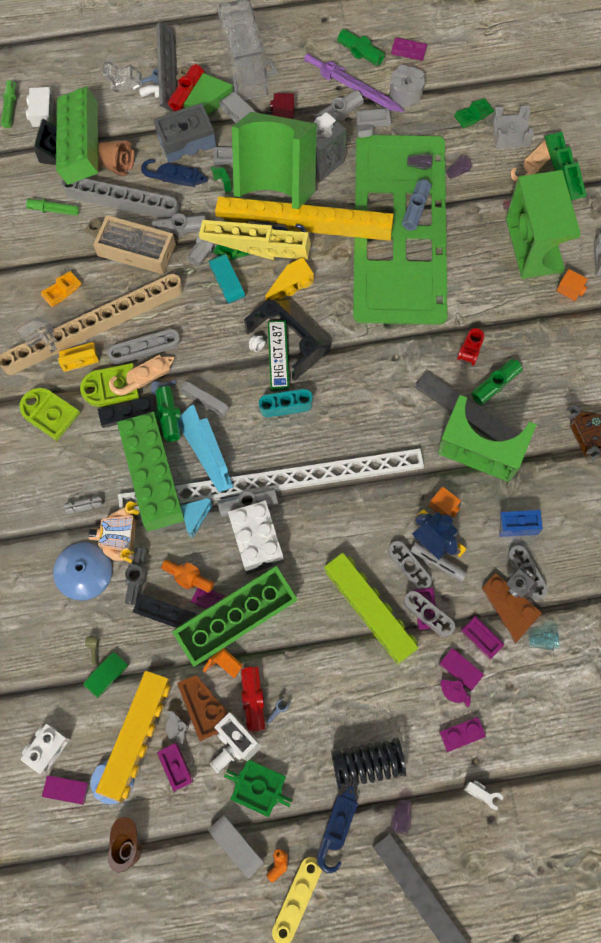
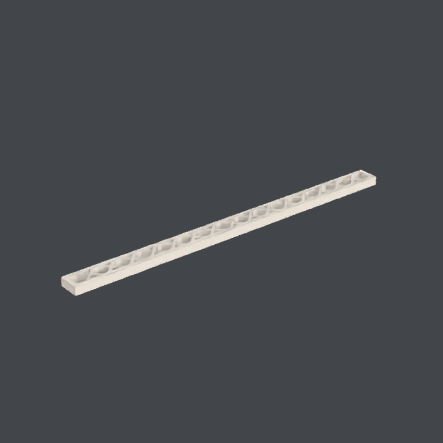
(293, 471)

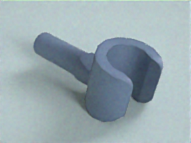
(154, 77)
(155, 385)
(279, 708)

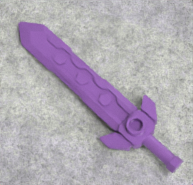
(331, 70)

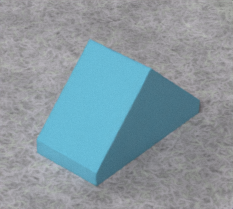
(194, 514)

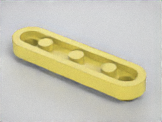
(296, 901)

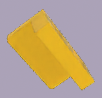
(78, 357)

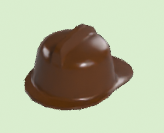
(123, 845)

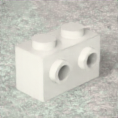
(40, 105)
(238, 736)
(44, 749)

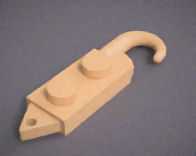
(534, 161)
(143, 374)

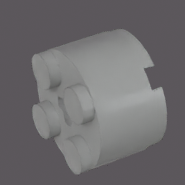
(407, 85)

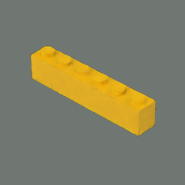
(133, 737)

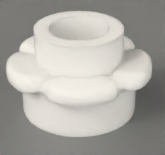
(256, 343)

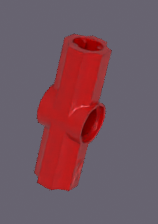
(185, 87)
(253, 699)

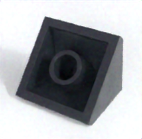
(46, 143)

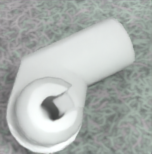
(147, 90)

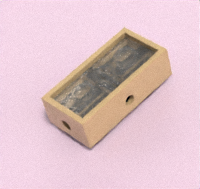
(134, 244)

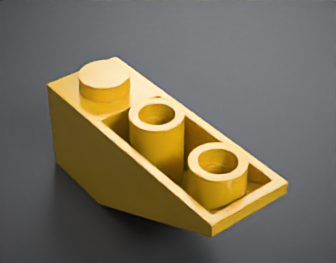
(293, 278)

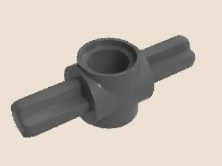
(134, 585)

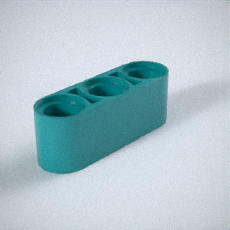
(226, 279)
(293, 397)

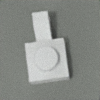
(477, 790)

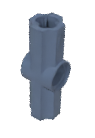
(416, 205)

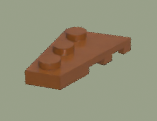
(515, 613)
(201, 706)

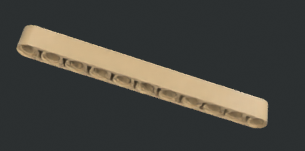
(101, 324)

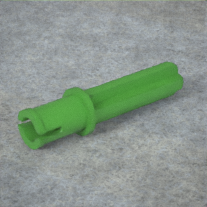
(9, 98)
(43, 205)

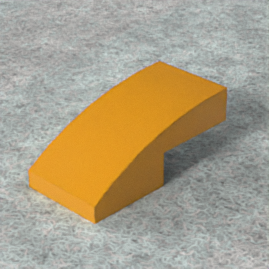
(63, 288)

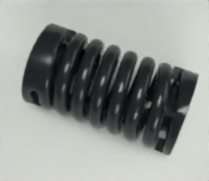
(367, 759)

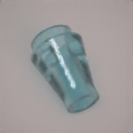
(546, 640)

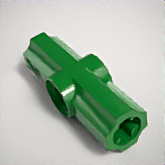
(361, 47)
(489, 388)
(168, 414)

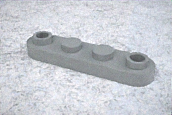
(143, 346)

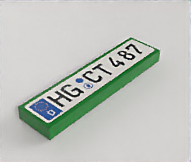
(278, 355)

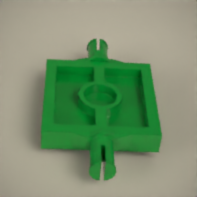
(258, 788)

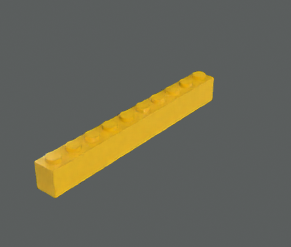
(314, 218)

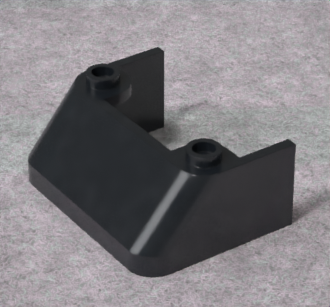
(313, 341)

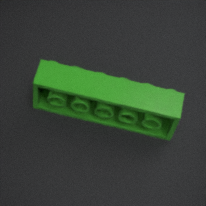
(77, 135)
(150, 472)
(234, 615)

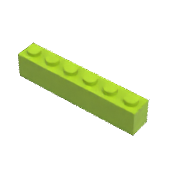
(371, 609)

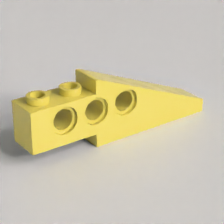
(257, 239)

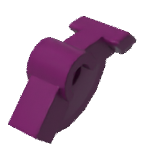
(455, 692)

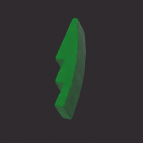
(563, 160)

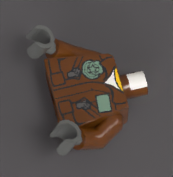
(586, 431)

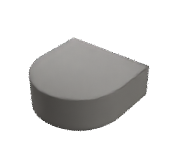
(364, 130)

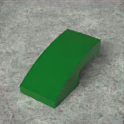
(476, 112)
(105, 674)

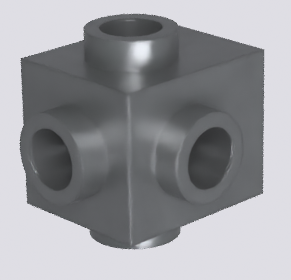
(529, 583)

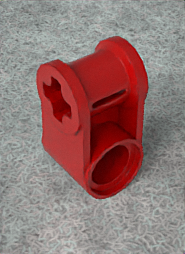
(470, 350)

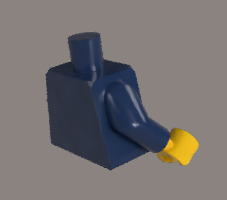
(438, 534)

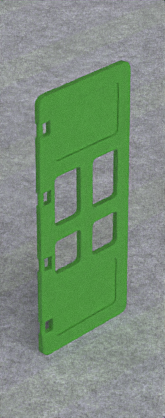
(400, 288)

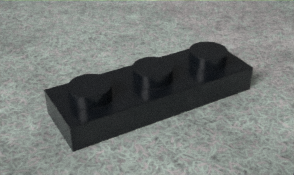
(118, 412)
(161, 611)

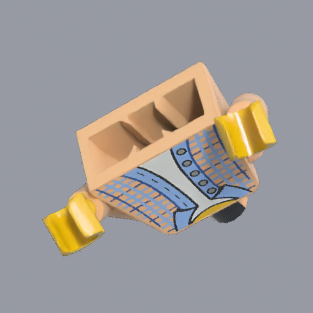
(117, 533)

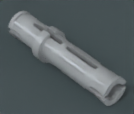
(443, 564)

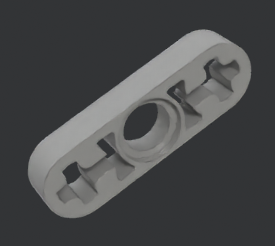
(204, 399)
(405, 551)
(525, 557)
(413, 609)

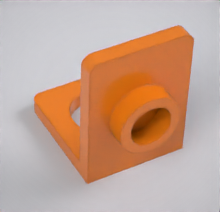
(226, 662)

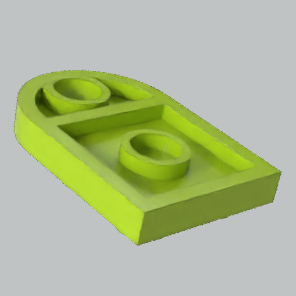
(100, 380)
(49, 412)

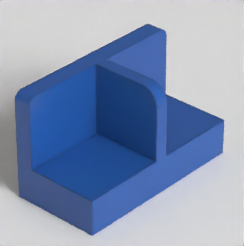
(520, 523)

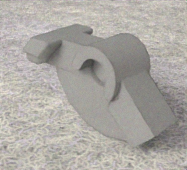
(176, 727)

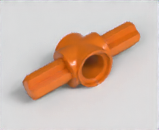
(187, 575)

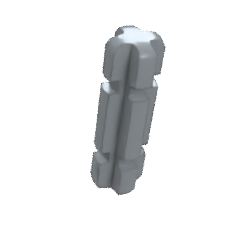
(84, 504)

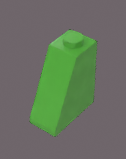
(209, 93)

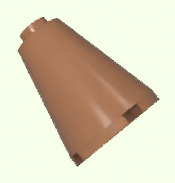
(116, 156)

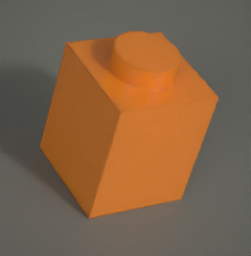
(572, 285)
(445, 503)

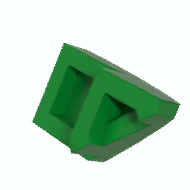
(220, 173)
(230, 253)

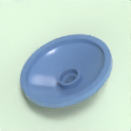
(91, 579)

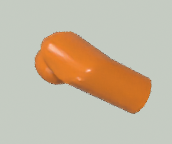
(280, 865)

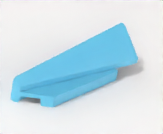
(205, 447)

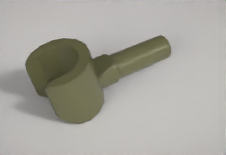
(93, 643)

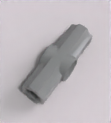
(342, 106)
(187, 223)
(202, 249)
(236, 502)

